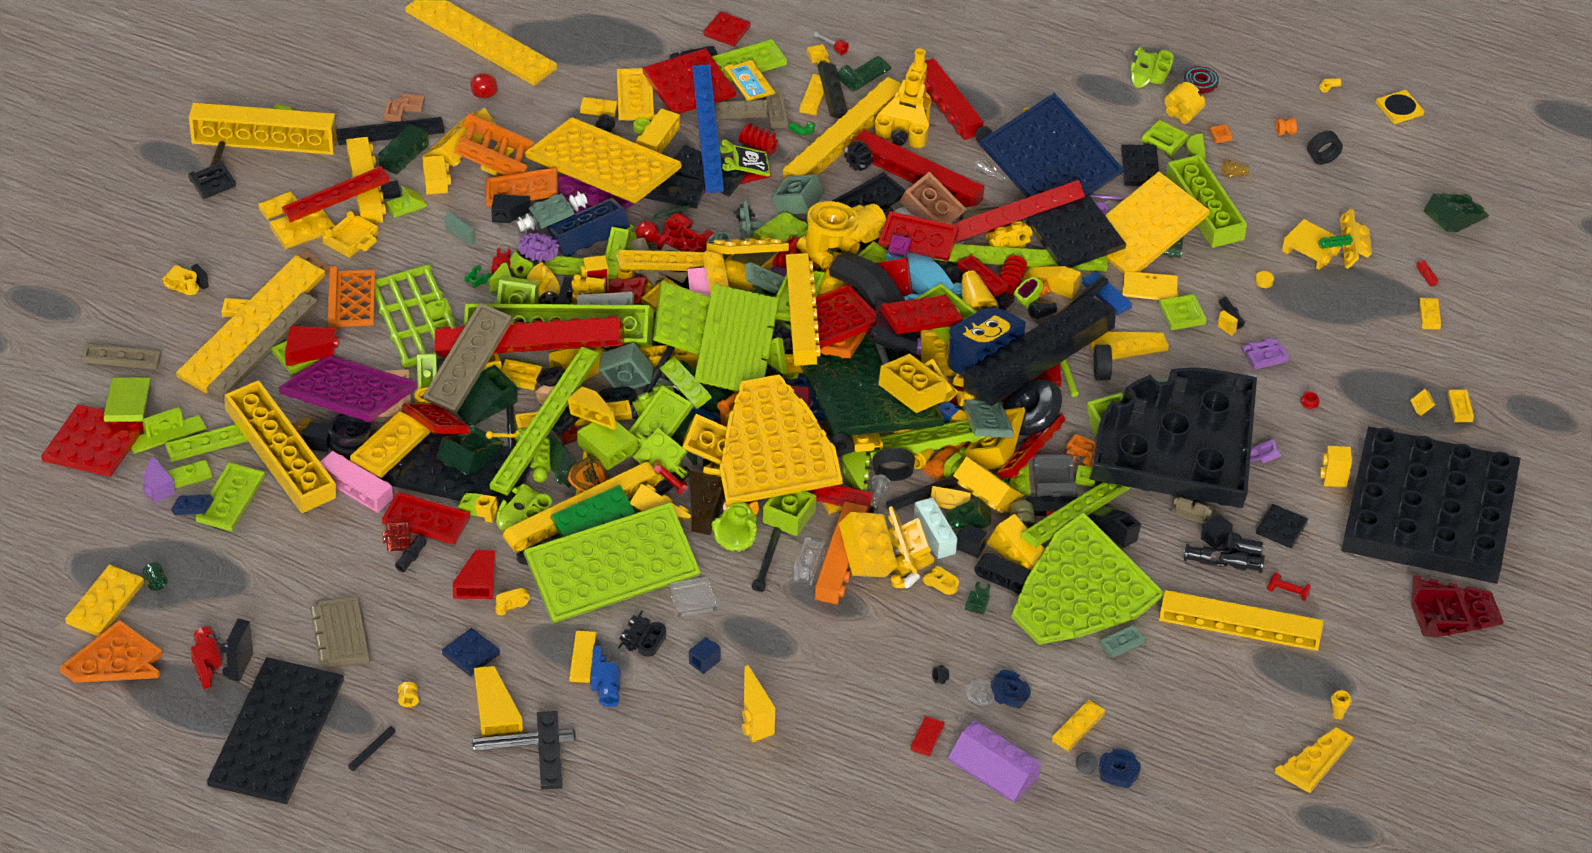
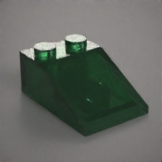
(468, 451)

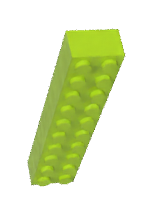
(636, 318)

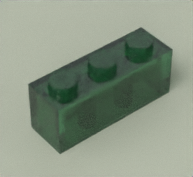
(403, 149)

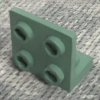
(746, 226)

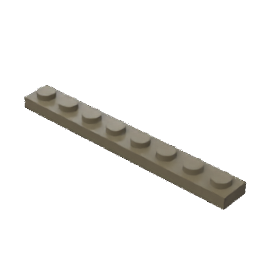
(262, 346)

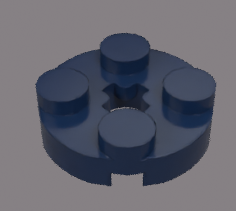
(1015, 694)
(1116, 777)

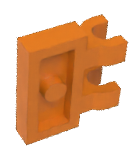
(1080, 446)

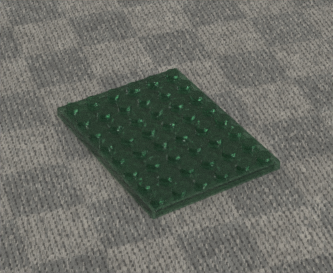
(854, 400)

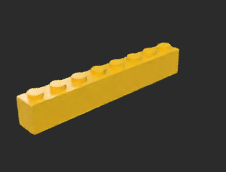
(802, 310)
(1241, 620)

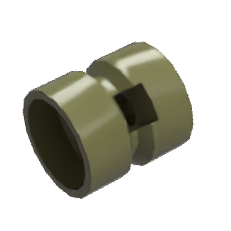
(1024, 511)

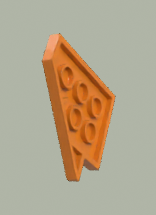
(114, 656)

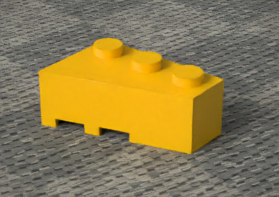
(1008, 543)

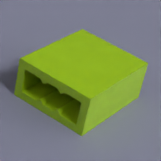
(607, 444)

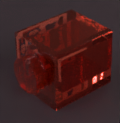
(397, 536)

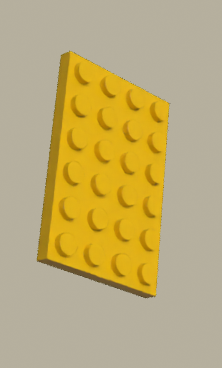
(1152, 222)

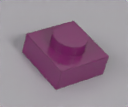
(899, 246)

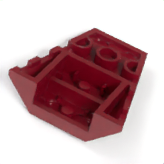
(1452, 610)

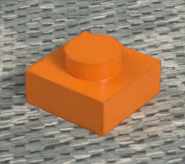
(1220, 133)

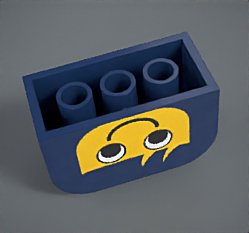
(981, 337)

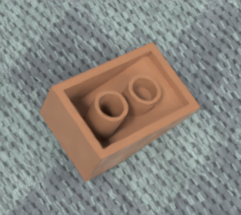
(932, 201)

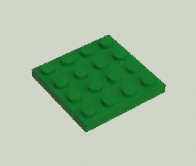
(593, 512)

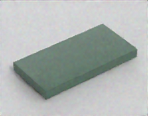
(987, 419)

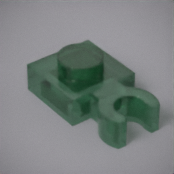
(978, 599)

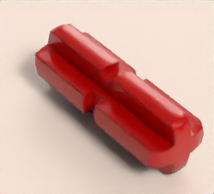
(1428, 274)

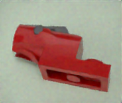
(206, 654)

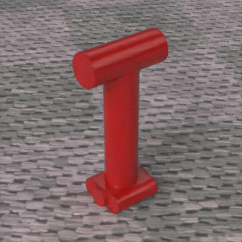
(658, 468)
(1276, 582)

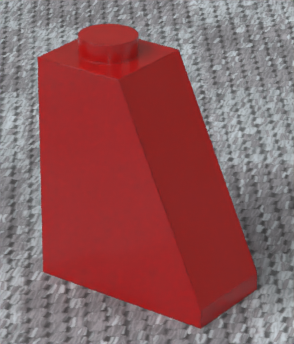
(309, 344)
(476, 577)

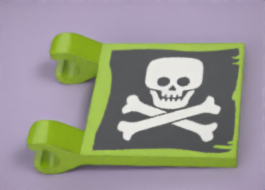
(745, 159)

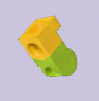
(480, 506)

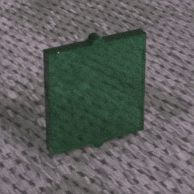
(670, 212)

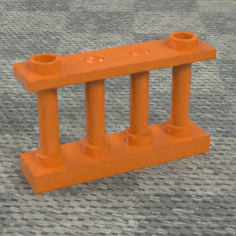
(483, 155)

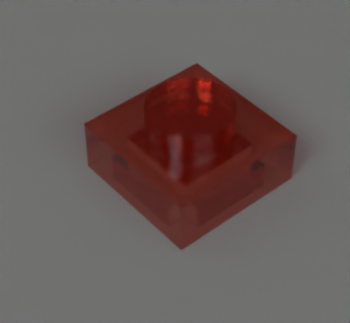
(569, 436)

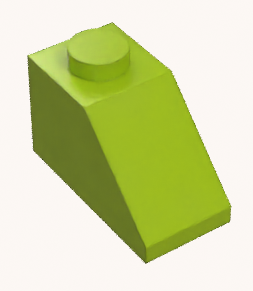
(426, 369)

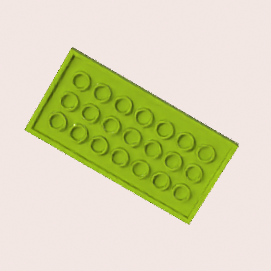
(611, 562)

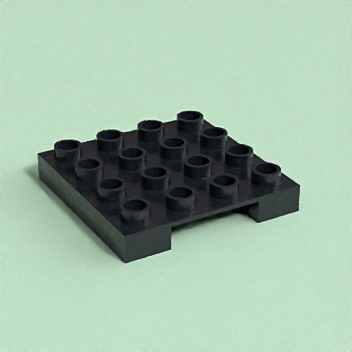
(1432, 504)

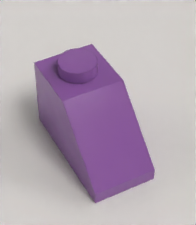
(157, 482)

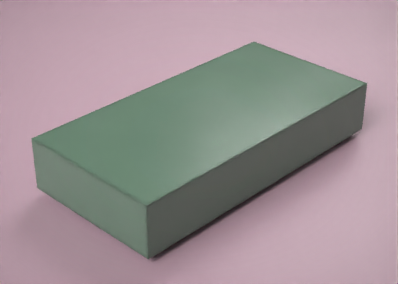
(460, 228)

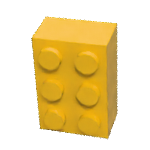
(913, 383)
(986, 485)
(868, 544)

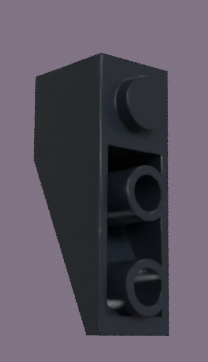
(1117, 525)

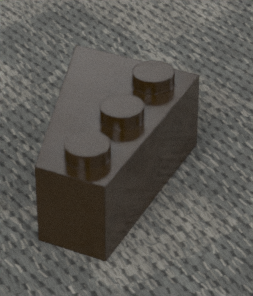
(706, 500)

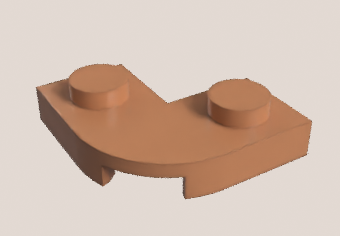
(407, 102)

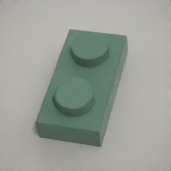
(1122, 641)

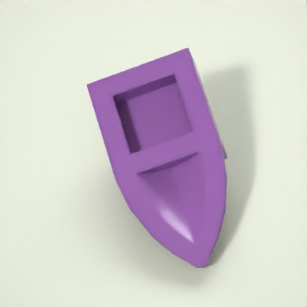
(1265, 452)

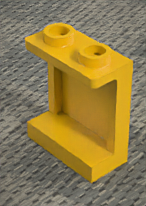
(1305, 240)

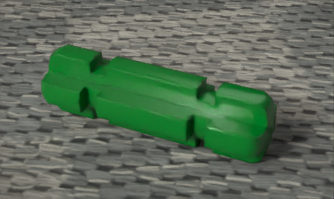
(1335, 241)

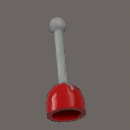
(840, 46)

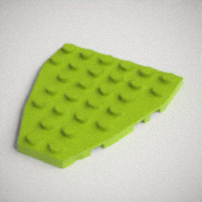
(1082, 586)

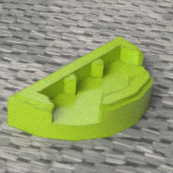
(1196, 146)

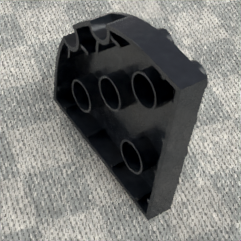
(1180, 436)

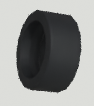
(1330, 153)
(1102, 362)

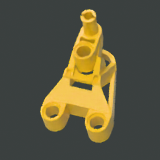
(906, 118)

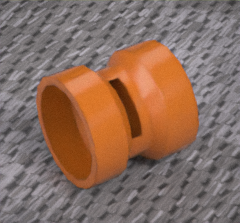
(1286, 126)

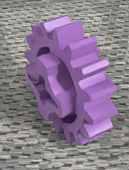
(538, 247)

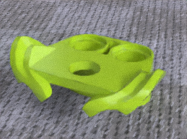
(1158, 67)
(533, 504)

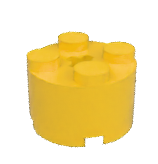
(1184, 102)

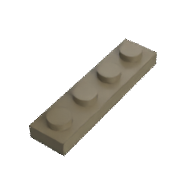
(121, 356)

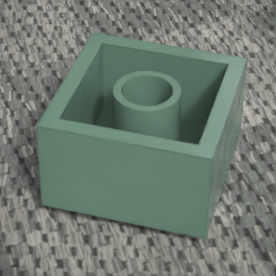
(797, 194)
(626, 367)

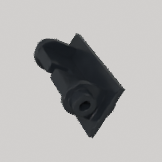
(629, 637)

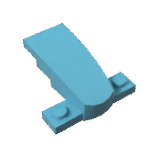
(925, 275)

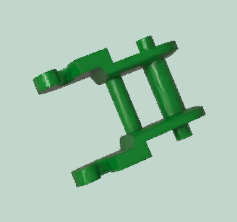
(480, 280)

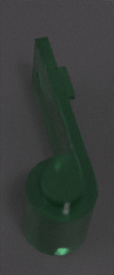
(864, 74)

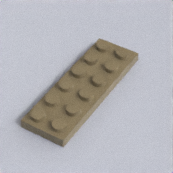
(468, 358)

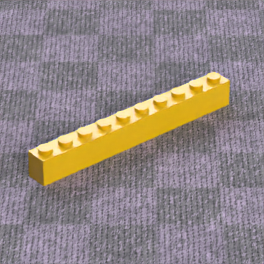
(843, 132)

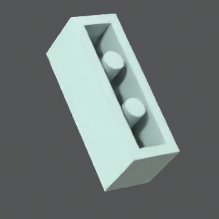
(938, 531)

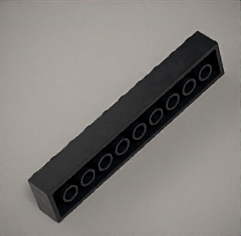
(1039, 350)

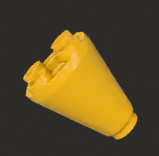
(976, 292)

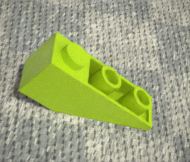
(854, 469)

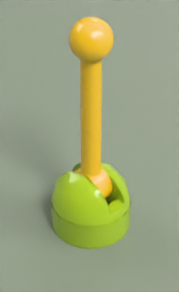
(517, 435)

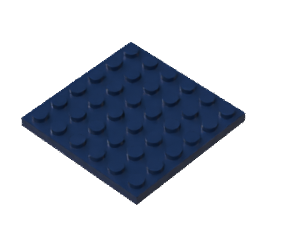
(1049, 150)

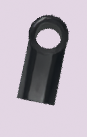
(1234, 543)

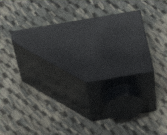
(509, 207)

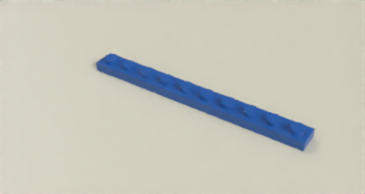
(707, 129)

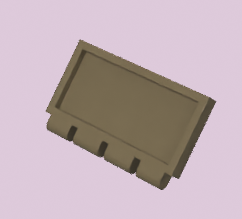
(339, 632)

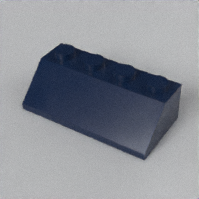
(588, 226)

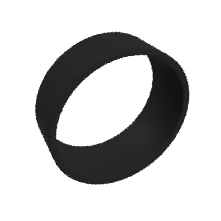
(894, 455)

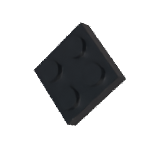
(1282, 526)

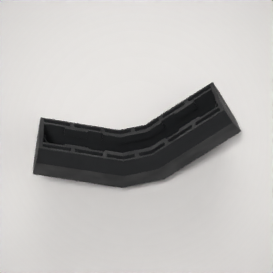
(866, 277)

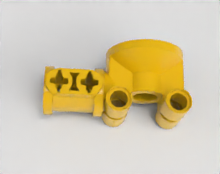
(841, 227)

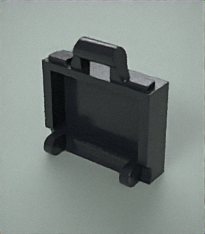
(238, 650)

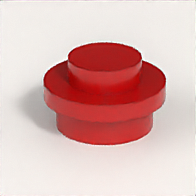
(1310, 400)

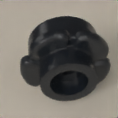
(899, 137)
(940, 674)

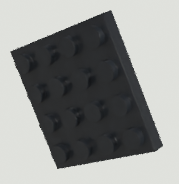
(1076, 233)

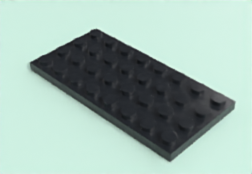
(428, 475)
(276, 730)

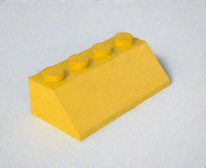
(448, 142)
(705, 439)

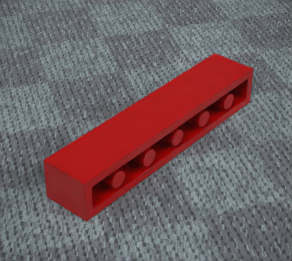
(951, 101)

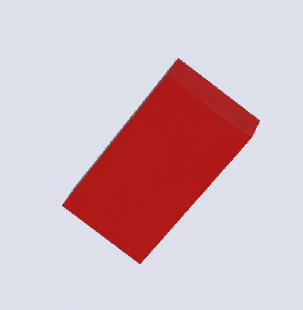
(927, 736)

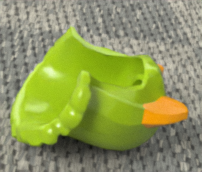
(736, 526)

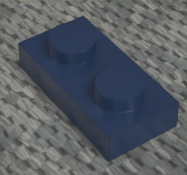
(192, 504)

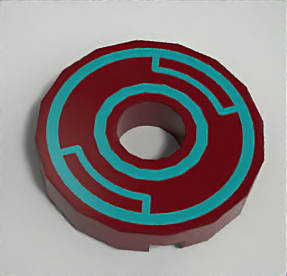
(1202, 73)

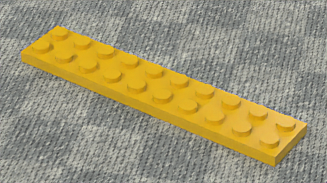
(483, 39)
(250, 322)

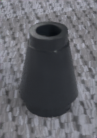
(1041, 309)

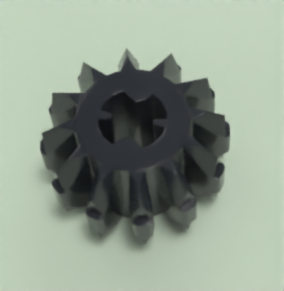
(858, 155)

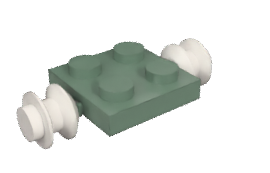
(551, 211)

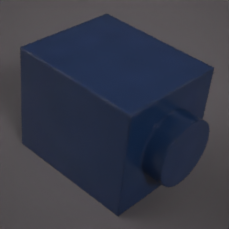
(704, 655)

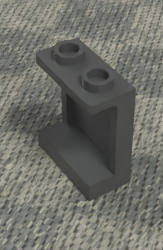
(1054, 476)

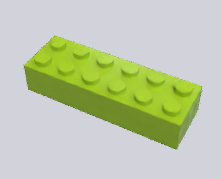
(1225, 222)

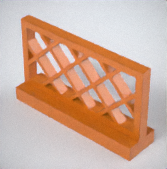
(337, 286)

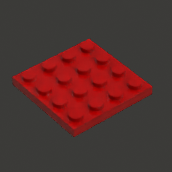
(675, 83)
(842, 315)
(91, 443)

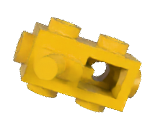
(1010, 235)

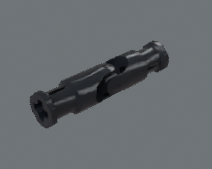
(1237, 560)

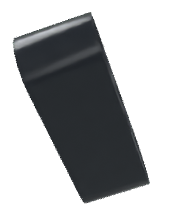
(1002, 572)

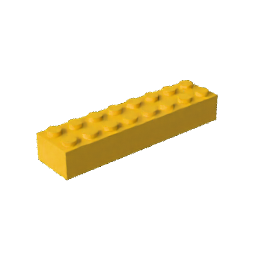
(263, 128)
(280, 446)

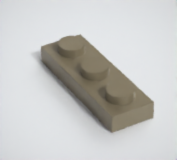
(742, 109)
(777, 110)

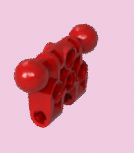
(675, 233)

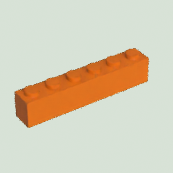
(836, 566)

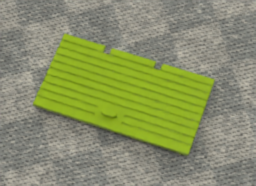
(735, 337)

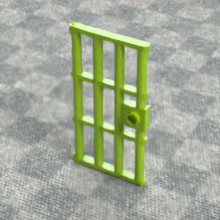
(431, 311)

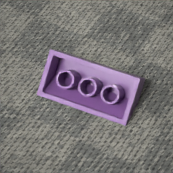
(995, 761)

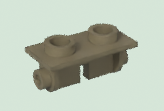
(1196, 513)

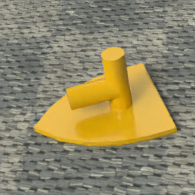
(547, 279)

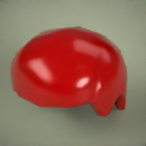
(483, 85)

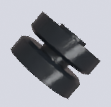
(348, 434)

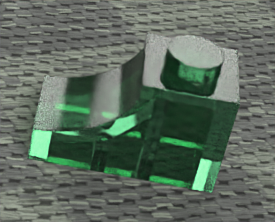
(972, 512)

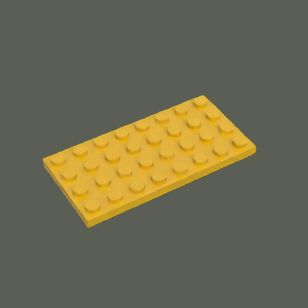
(603, 160)

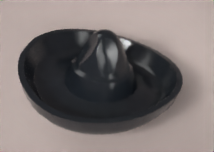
(1041, 403)

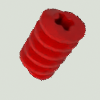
(757, 139)
(1013, 272)

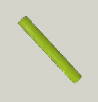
(1069, 378)

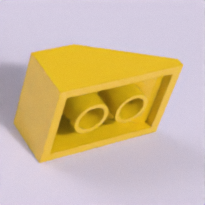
(757, 709)

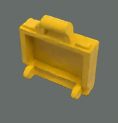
(351, 235)

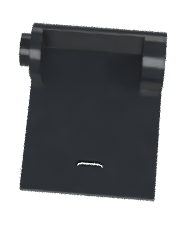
(884, 335)

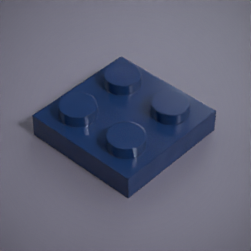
(470, 651)

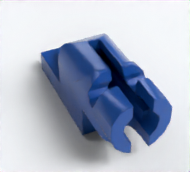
(605, 679)

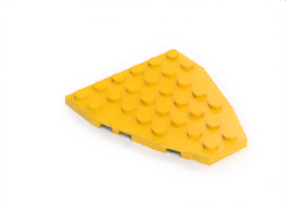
(774, 445)

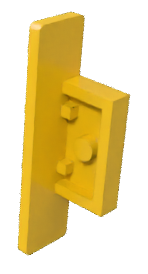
(1360, 235)
(911, 537)

